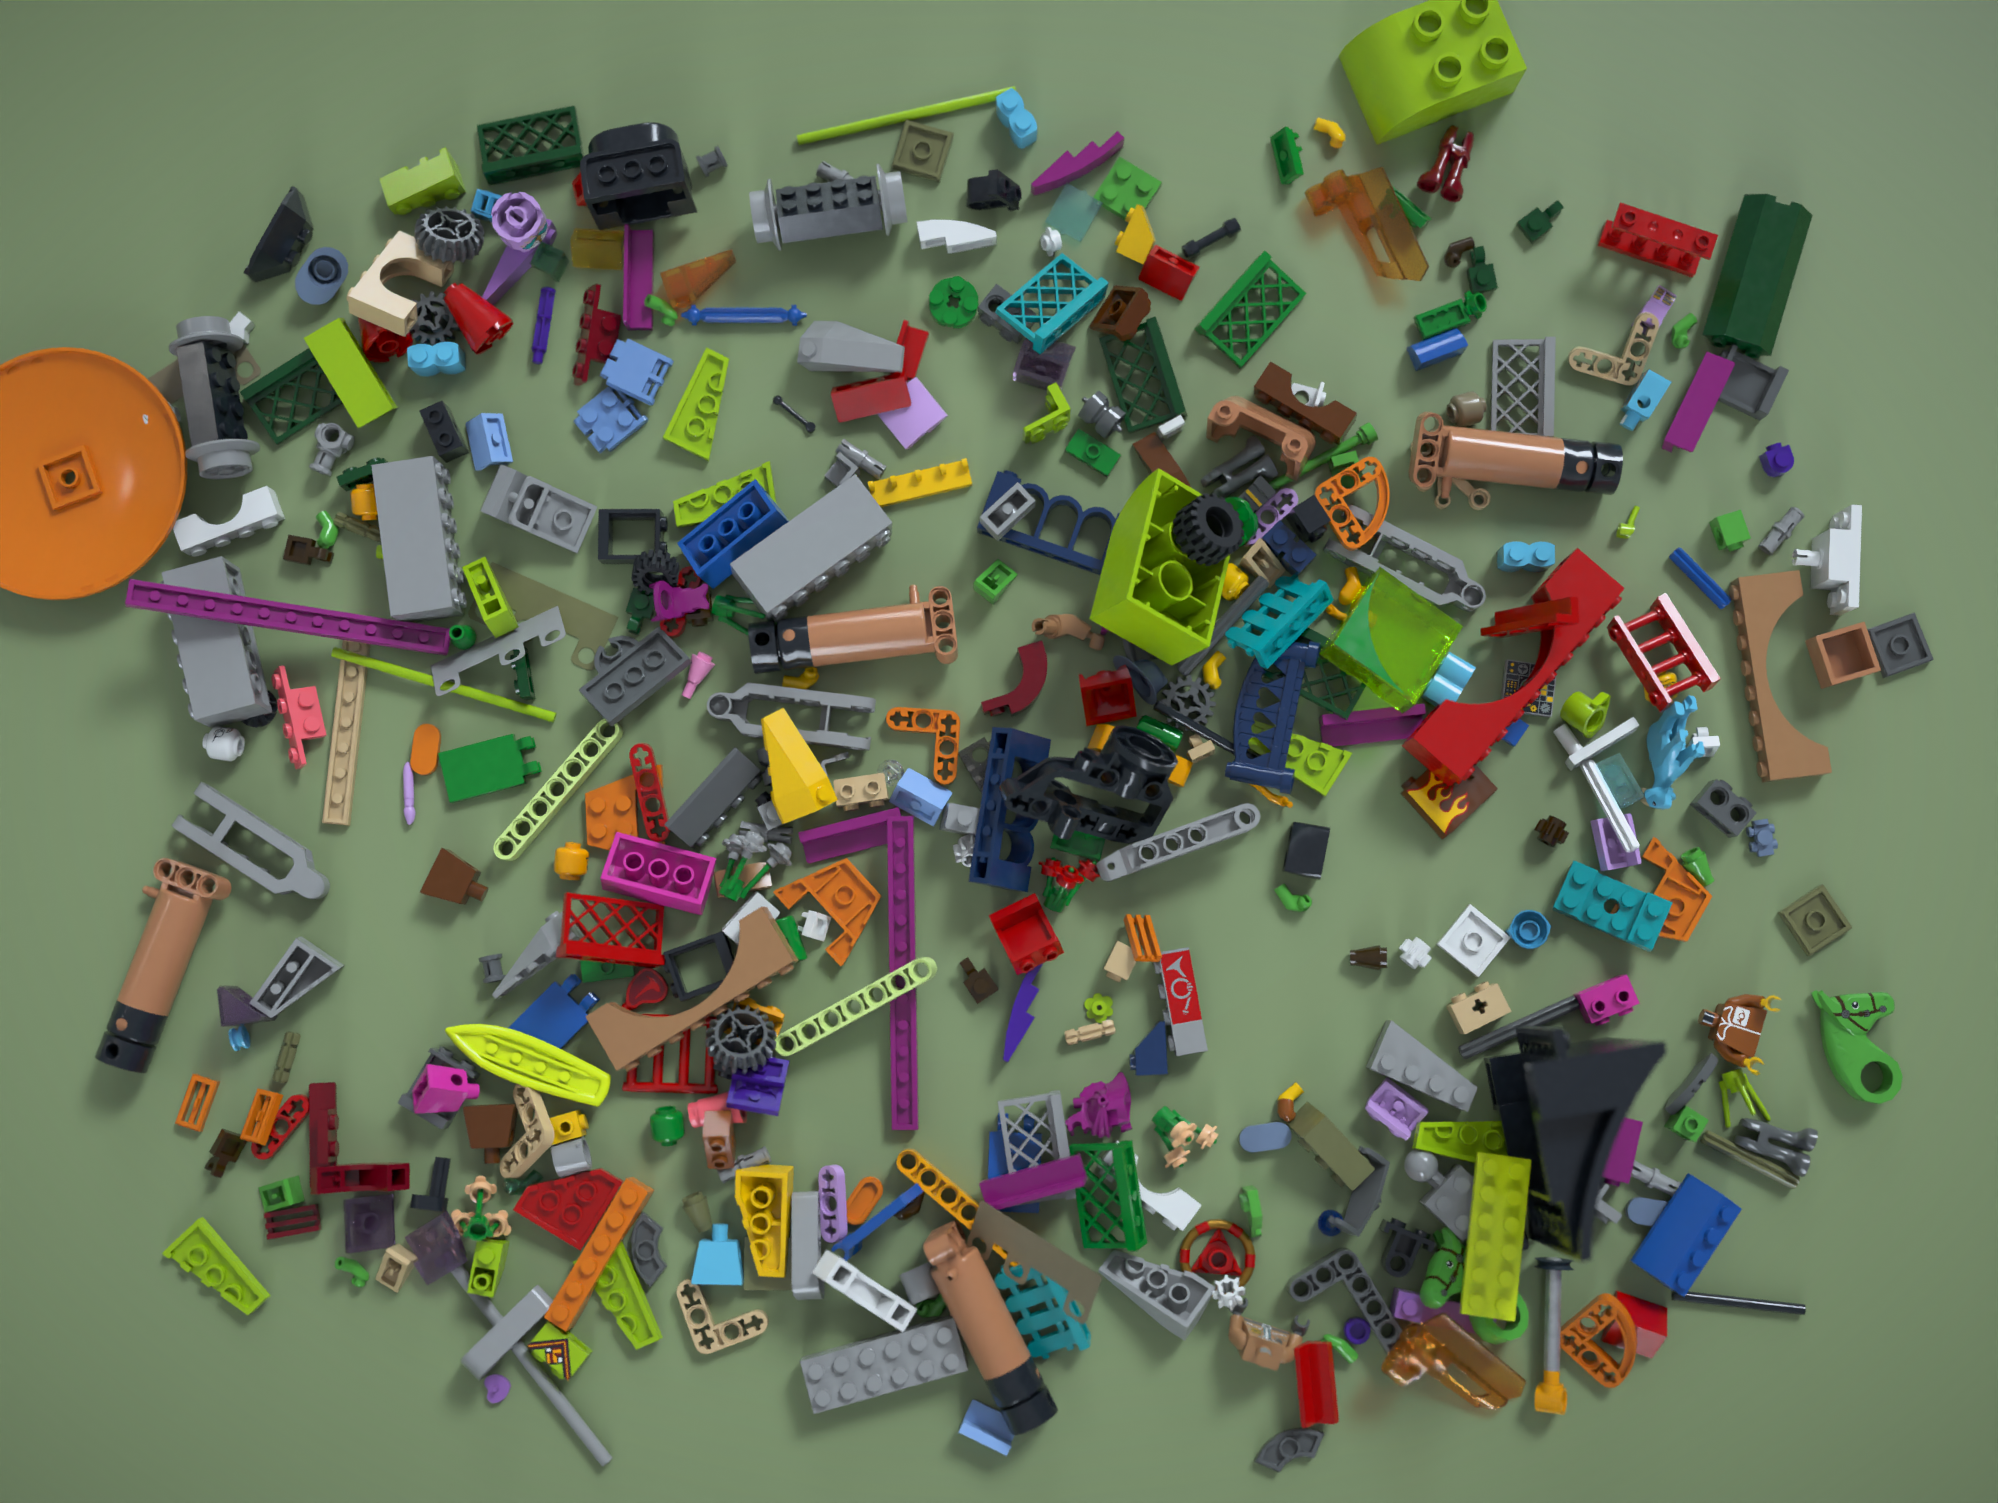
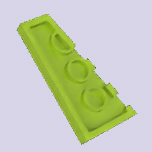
(698, 409)
(701, 504)
(1314, 762)
(1460, 1139)
(217, 1265)
(626, 1300)

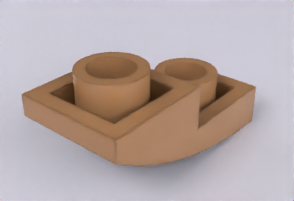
(747, 874)

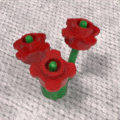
(1067, 878)

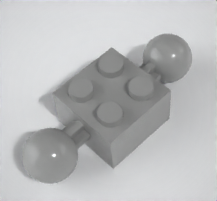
(1450, 1193)

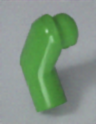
(662, 306)
(1679, 331)
(329, 531)
(1291, 901)
(354, 1267)
(1342, 1347)

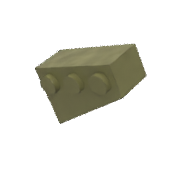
(1330, 1147)

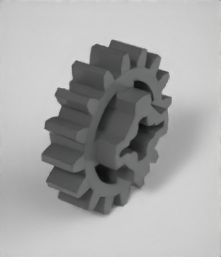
(425, 324)
(1199, 708)

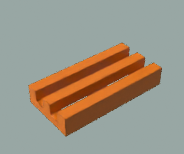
(1146, 938)
(214, 1084)
(264, 1118)

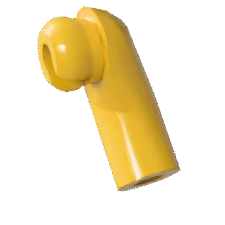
(1210, 670)

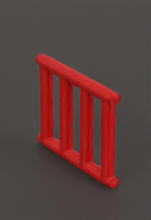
(683, 1085)

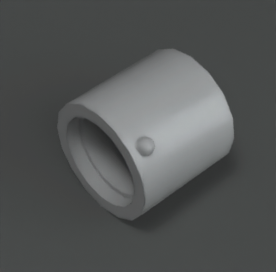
(571, 1156)
(919, 1283)

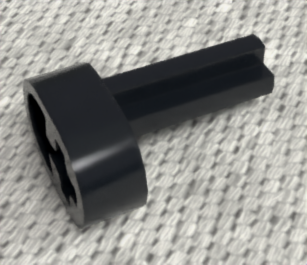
(436, 1200)

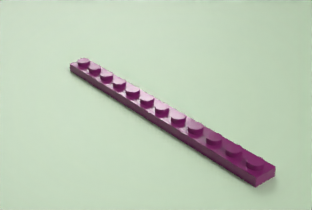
(287, 617)
(901, 952)

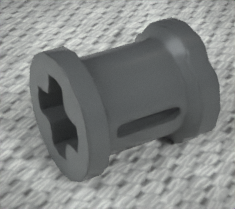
(712, 161)
(492, 968)

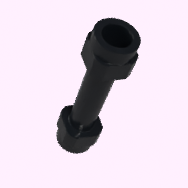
(1192, 248)

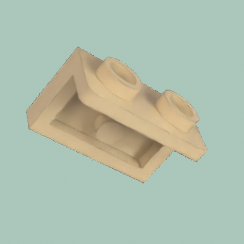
(861, 790)

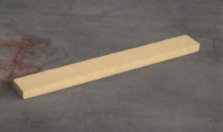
(345, 737)

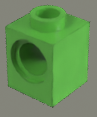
(1730, 531)
(1687, 1124)

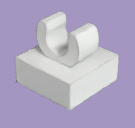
(1711, 743)
(815, 925)

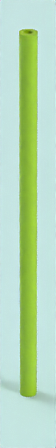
(900, 117)
(428, 680)

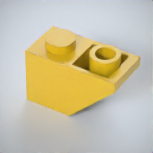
(1138, 237)

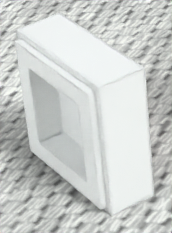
(1171, 428)

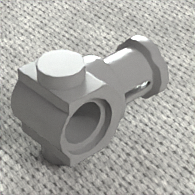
(330, 450)

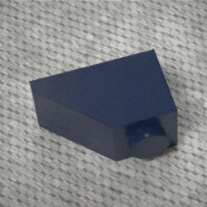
(1151, 1053)

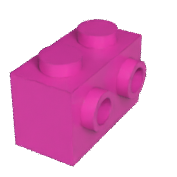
(1607, 999)

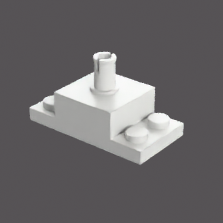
(1836, 560)

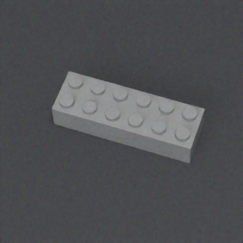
(884, 1364)

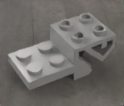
(538, 508)

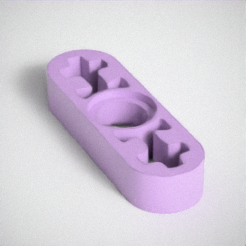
(1276, 499)
(826, 1212)

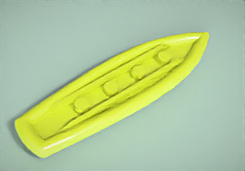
(531, 1062)

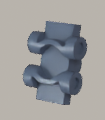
(1763, 837)

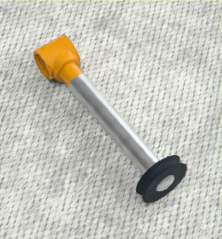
(1550, 1394)

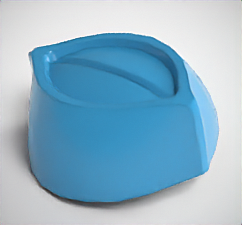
(1529, 929)

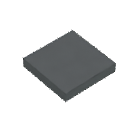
(1899, 645)

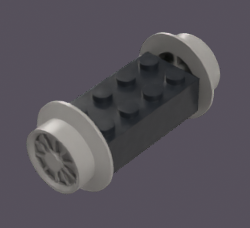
(827, 208)
(213, 397)

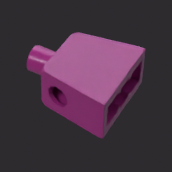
(442, 1090)

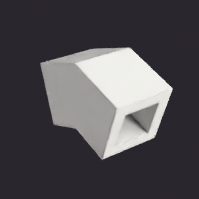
(241, 326)

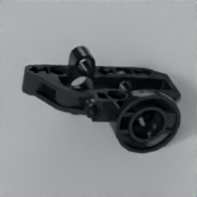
(1128, 765)

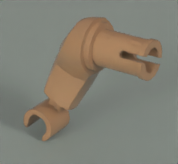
(1067, 624)

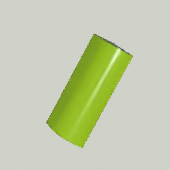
(350, 372)

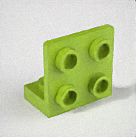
(1056, 420)

